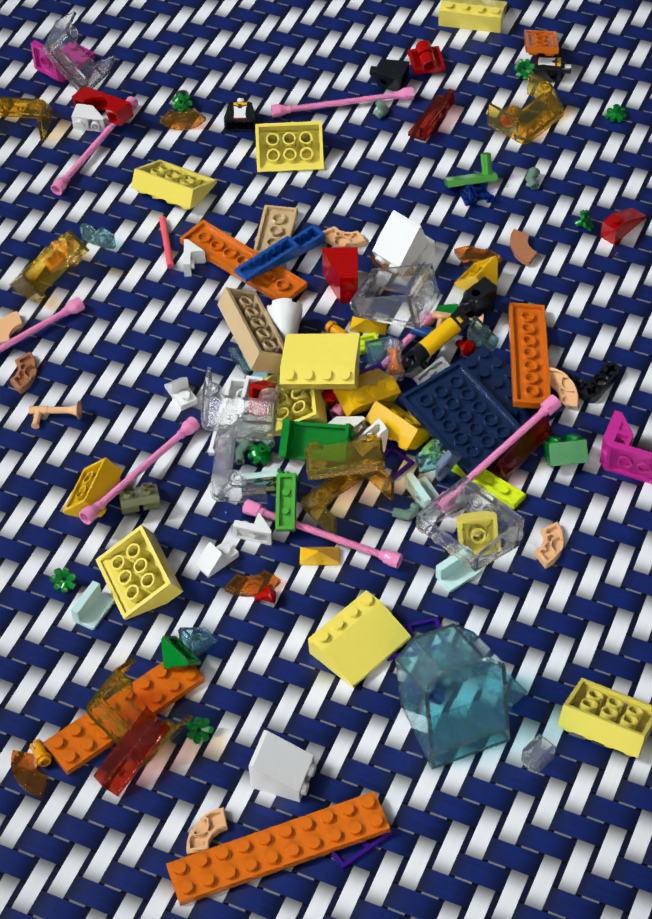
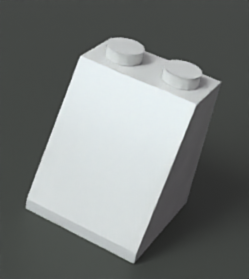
(399, 242)
(281, 767)

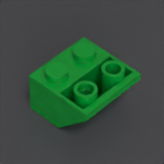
(565, 450)

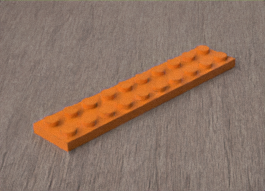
(277, 848)

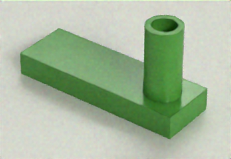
(486, 175)
(286, 502)

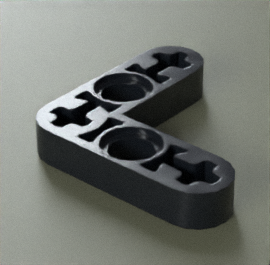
(587, 387)

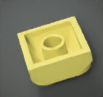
(477, 529)

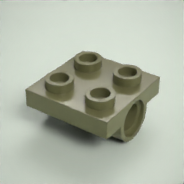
(145, 495)

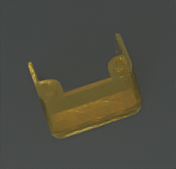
(28, 108)
(532, 120)
(49, 266)
(344, 457)
(320, 496)
(117, 713)

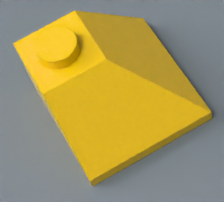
(478, 270)

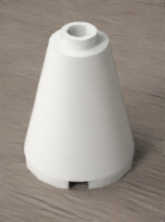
(285, 316)

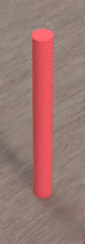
(166, 242)

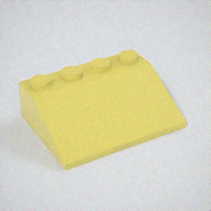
(473, 14)
(289, 146)
(172, 183)
(320, 361)
(300, 405)
(138, 573)
(358, 639)
(607, 717)

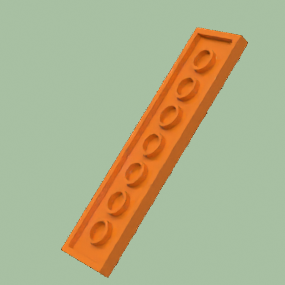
(230, 253)
(528, 355)
(155, 690)

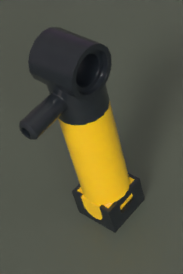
(435, 340)

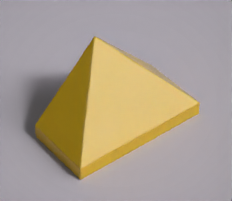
(367, 326)
(319, 555)

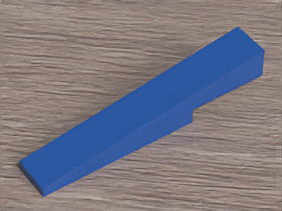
(281, 252)

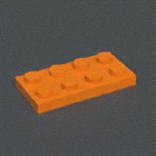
(541, 42)

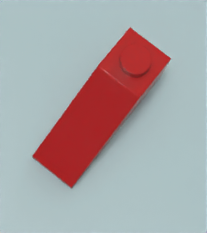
(620, 224)

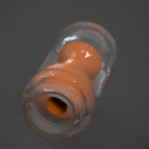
(394, 351)

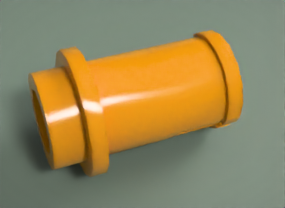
(332, 327)
(42, 757)

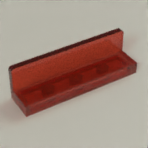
(432, 116)
(522, 449)
(131, 752)

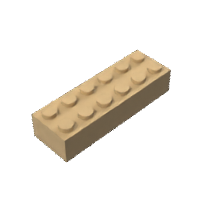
(252, 329)

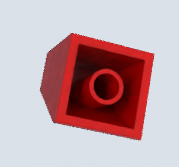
(341, 271)

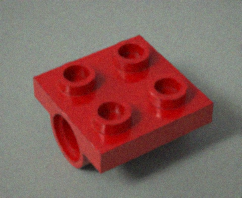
(426, 58)

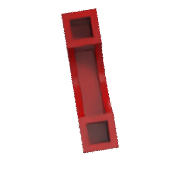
(117, 109)

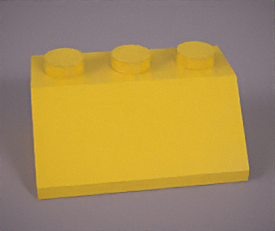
(372, 386)
(401, 425)
(92, 485)

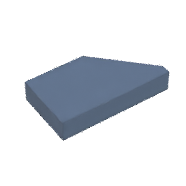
(446, 463)

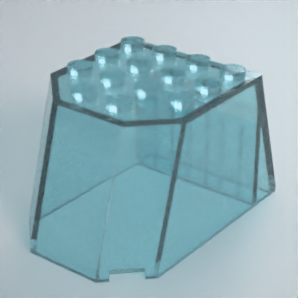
(472, 706)

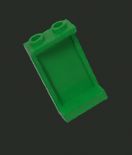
(298, 434)

